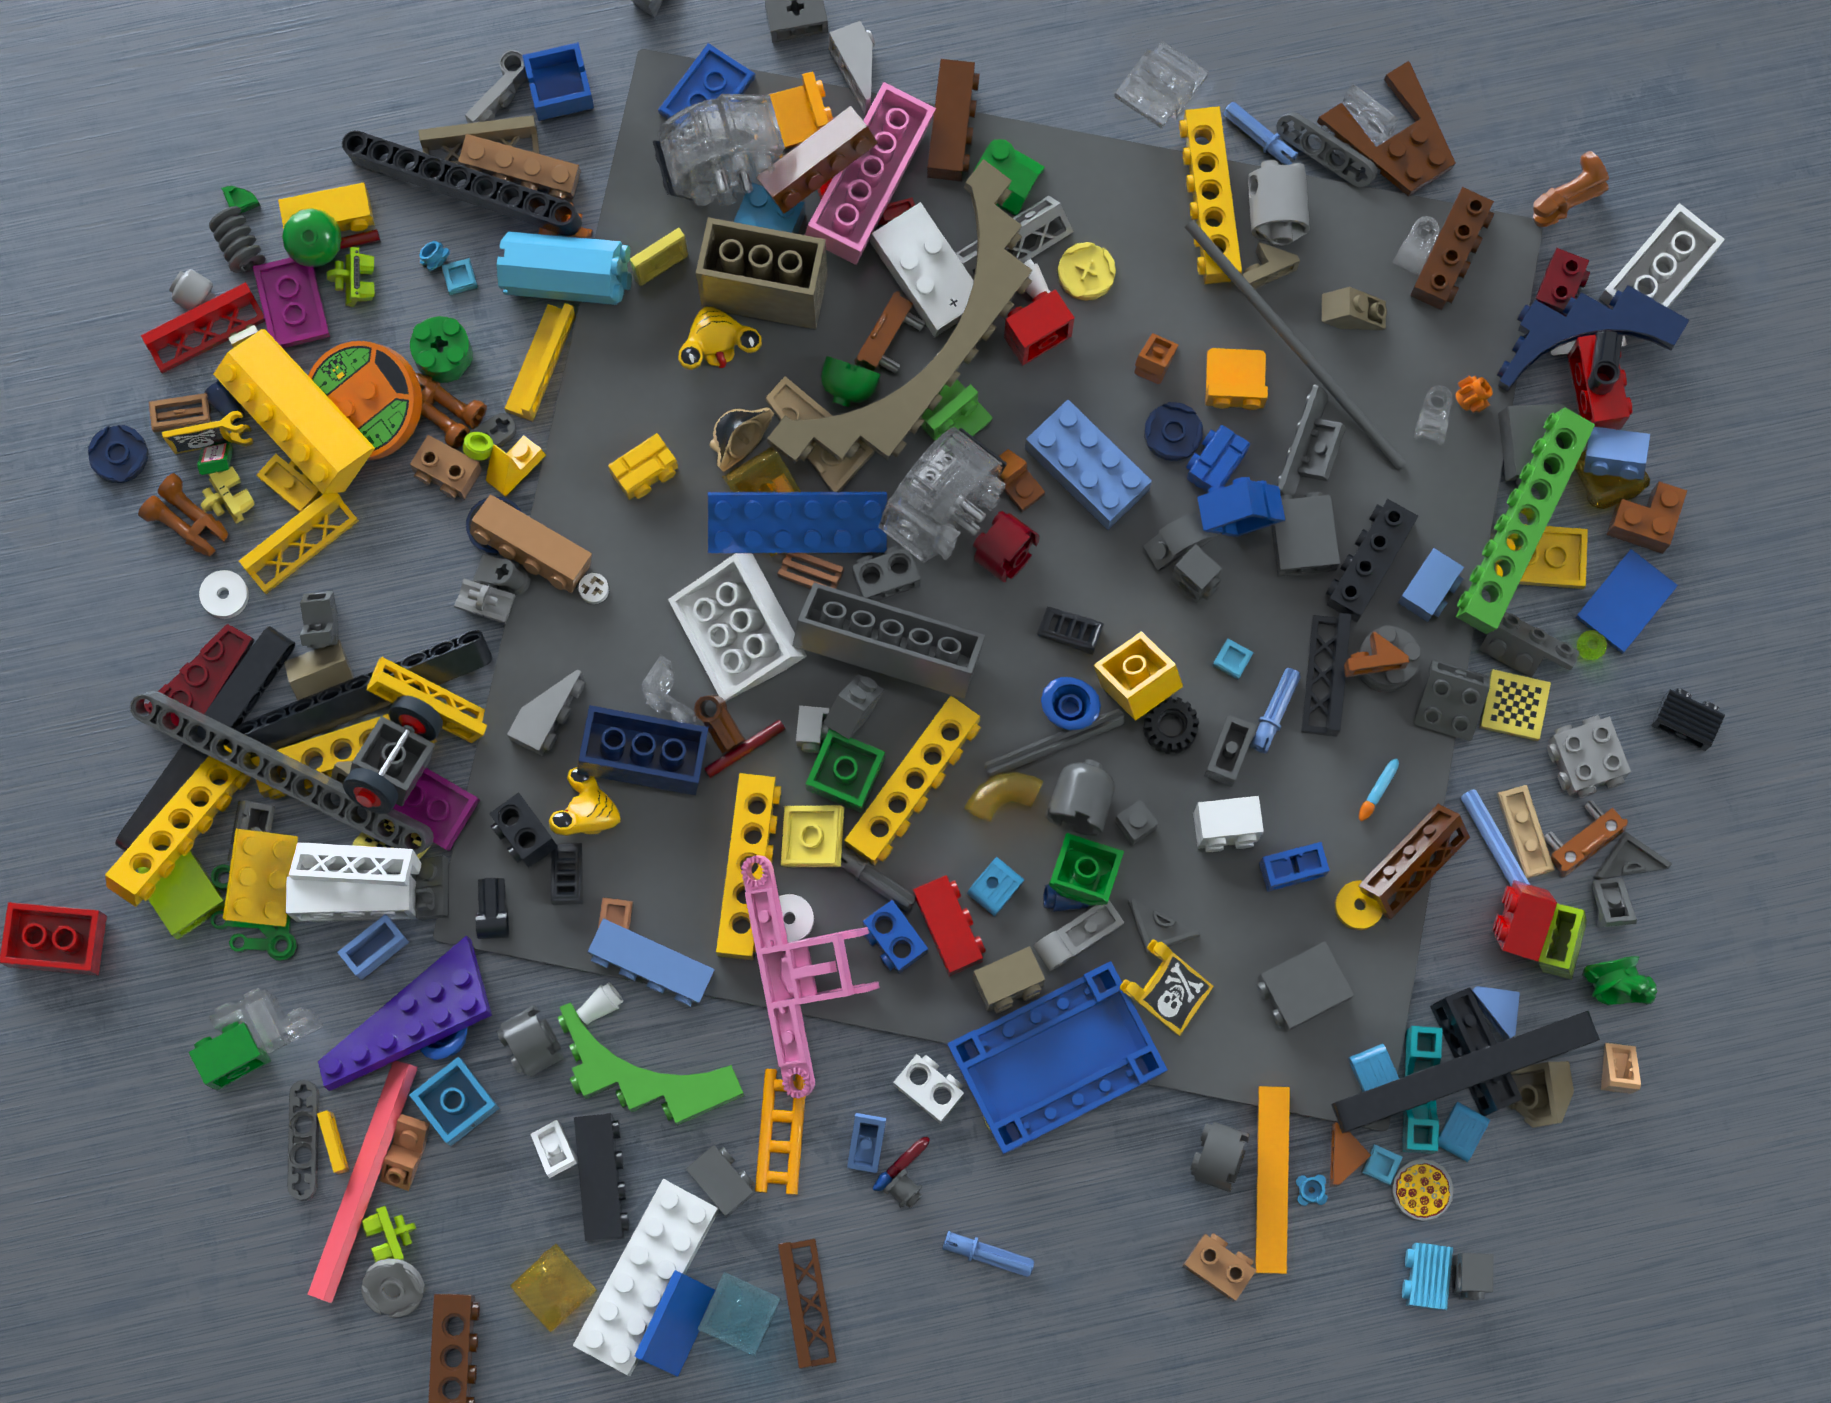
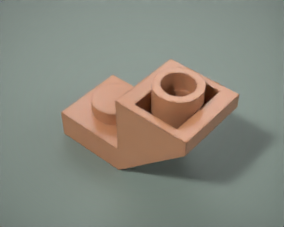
(405, 1153)

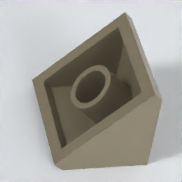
(318, 670)

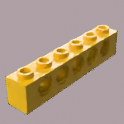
(1208, 124)
(951, 715)
(326, 747)
(749, 789)
(161, 831)

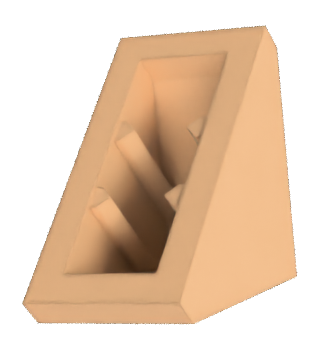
(1620, 1069)

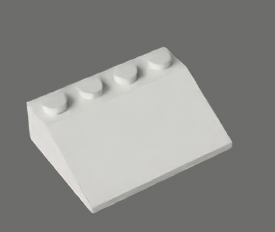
(736, 626)

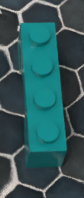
(1421, 1122)

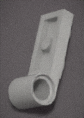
(502, 92)
(1078, 935)

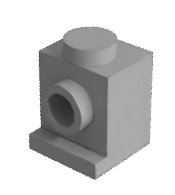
(811, 728)

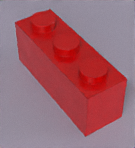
(949, 925)

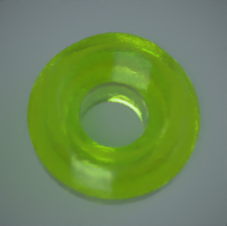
(1585, 651)

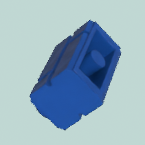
(1218, 460)

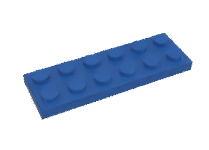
(796, 522)

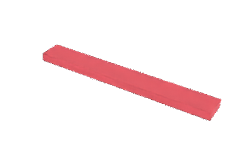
(362, 1181)

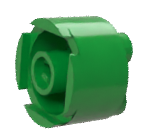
(439, 333)

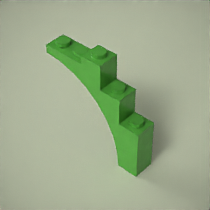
(684, 1094)

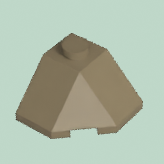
(1544, 1091)

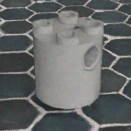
(1278, 202)

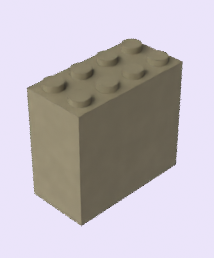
(762, 273)

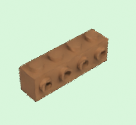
(520, 166)
(530, 544)

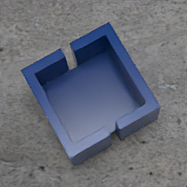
(558, 81)
(1241, 507)

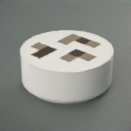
(593, 588)

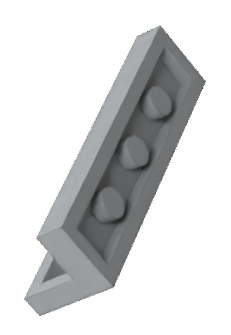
(1031, 220)

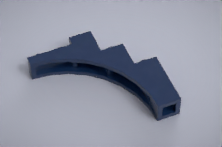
(1631, 316)

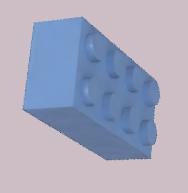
(1087, 464)

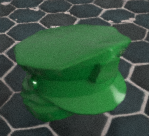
(1620, 983)

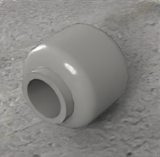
(191, 289)

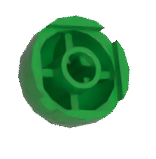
(312, 237)
(847, 381)

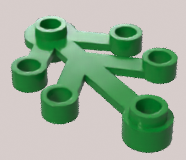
(272, 935)

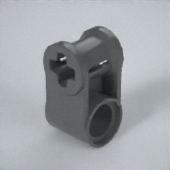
(501, 575)

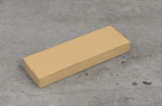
(1525, 831)

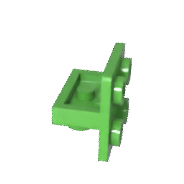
(956, 409)

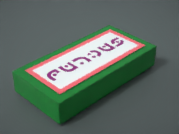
(215, 458)

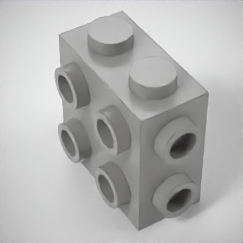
(1588, 756)

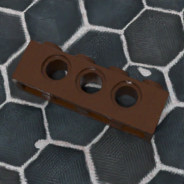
(441, 1373)

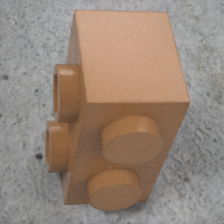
(445, 467)
(1220, 1267)

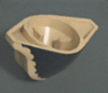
(738, 434)

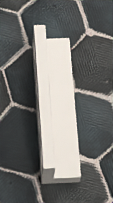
(354, 858)

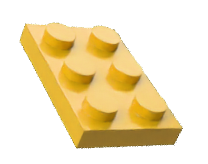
(1557, 560)
(259, 877)

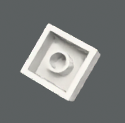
(1228, 823)

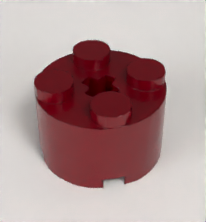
(1005, 546)

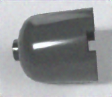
(1082, 797)

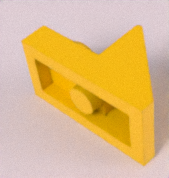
(510, 468)

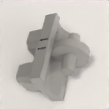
(484, 601)

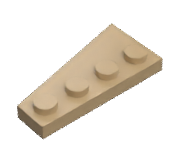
(797, 405)

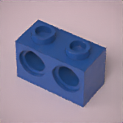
(1294, 866)
(900, 934)

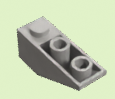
(540, 718)

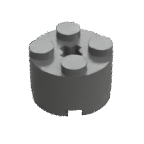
(1393, 679)
(530, 1042)
(1220, 1156)

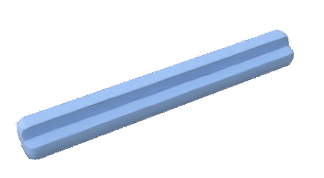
(1493, 837)

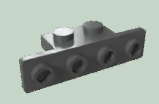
(1314, 445)
(1526, 646)

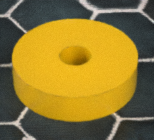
(1349, 914)

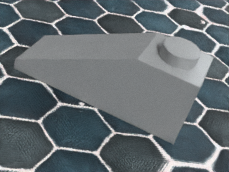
(853, 54)

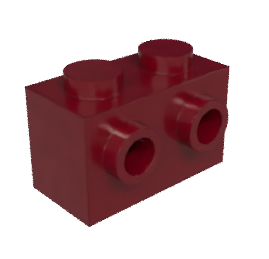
(1562, 279)

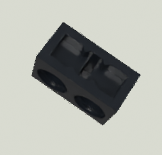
(526, 828)

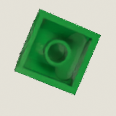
(1015, 166)
(1085, 870)

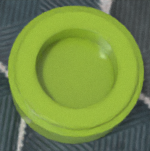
(477, 445)

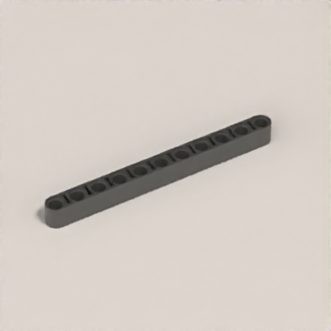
(267, 770)

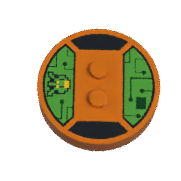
(373, 391)

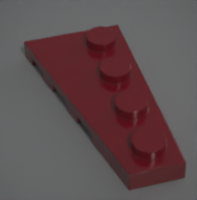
(208, 672)

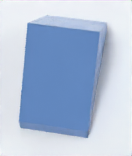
(1499, 1008)

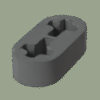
(490, 427)

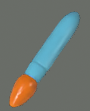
(1378, 790)

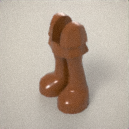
(1557, 201)
(469, 413)
(172, 491)

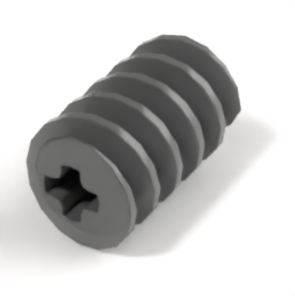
(234, 240)

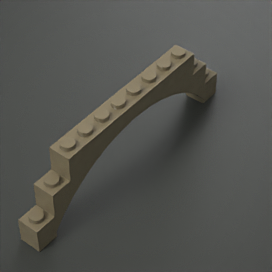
(890, 420)

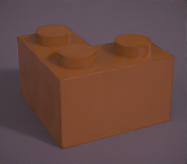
(1651, 524)

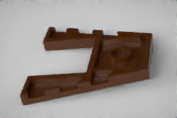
(1410, 156)

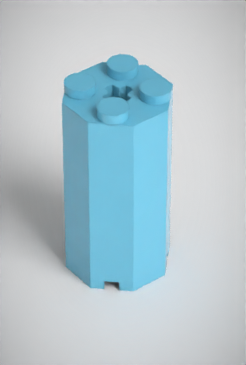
(564, 268)

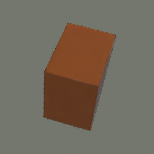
(1346, 1155)

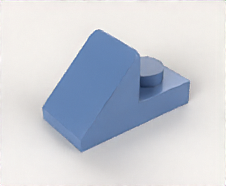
(866, 1142)

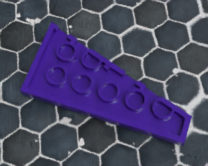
(427, 1010)

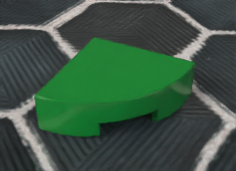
(240, 198)

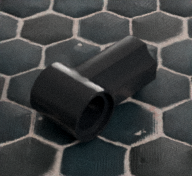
(1605, 361)
(492, 918)

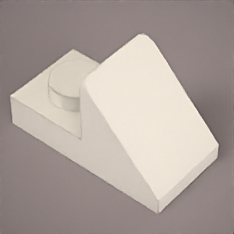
(554, 1148)

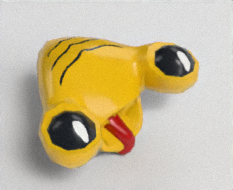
(714, 338)
(586, 813)

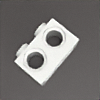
(923, 1094)

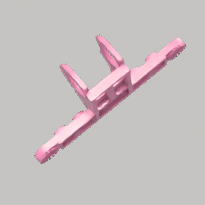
(790, 975)

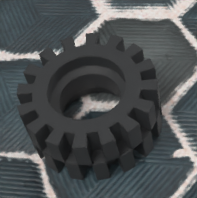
(1171, 743)

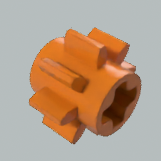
(1474, 394)

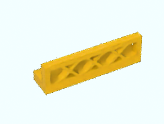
(540, 361)
(292, 532)
(453, 719)

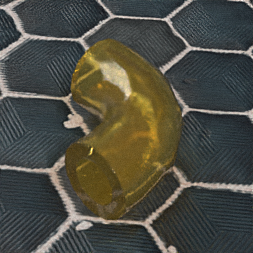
(1002, 790)

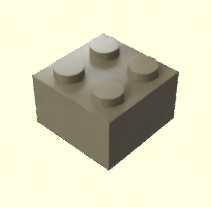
(1009, 980)

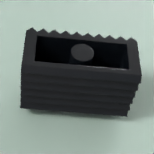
(1688, 719)

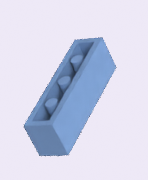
(650, 961)

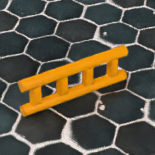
(791, 1147)

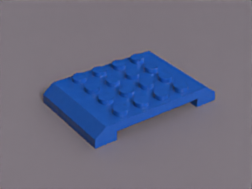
(1057, 1058)

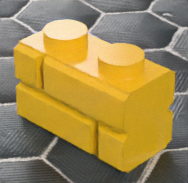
(644, 467)

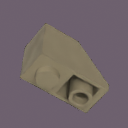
(1353, 310)

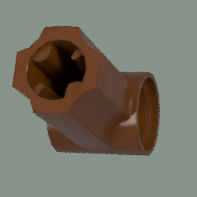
(721, 725)

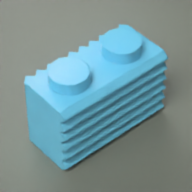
(1428, 1276)

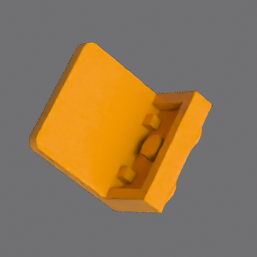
(801, 110)
(1236, 378)

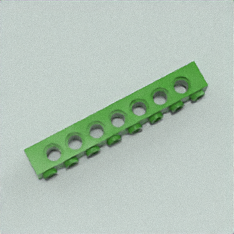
(1574, 433)

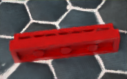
(197, 319)

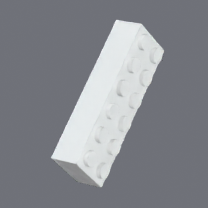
(660, 1245)

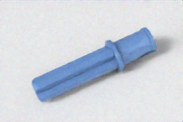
(1259, 133)
(1271, 721)
(988, 1254)

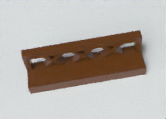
(1414, 855)
(795, 1306)

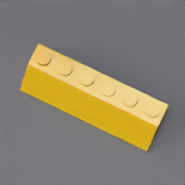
(294, 412)

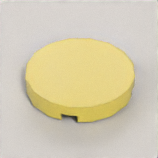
(1086, 271)

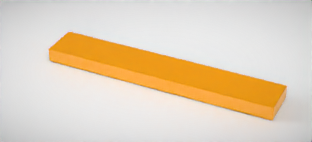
(1272, 1180)

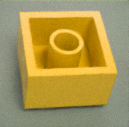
(1138, 675)

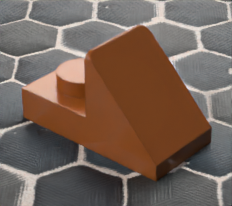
(1155, 358)
(1020, 484)
(1383, 658)

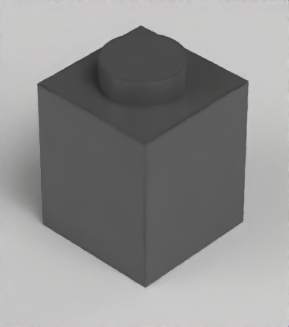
(1136, 822)

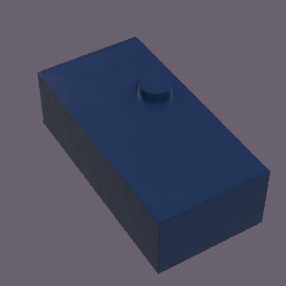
(642, 750)

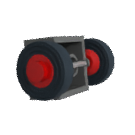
(393, 756)

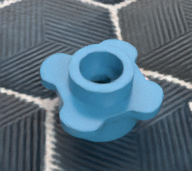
(433, 255)
(1318, 1183)

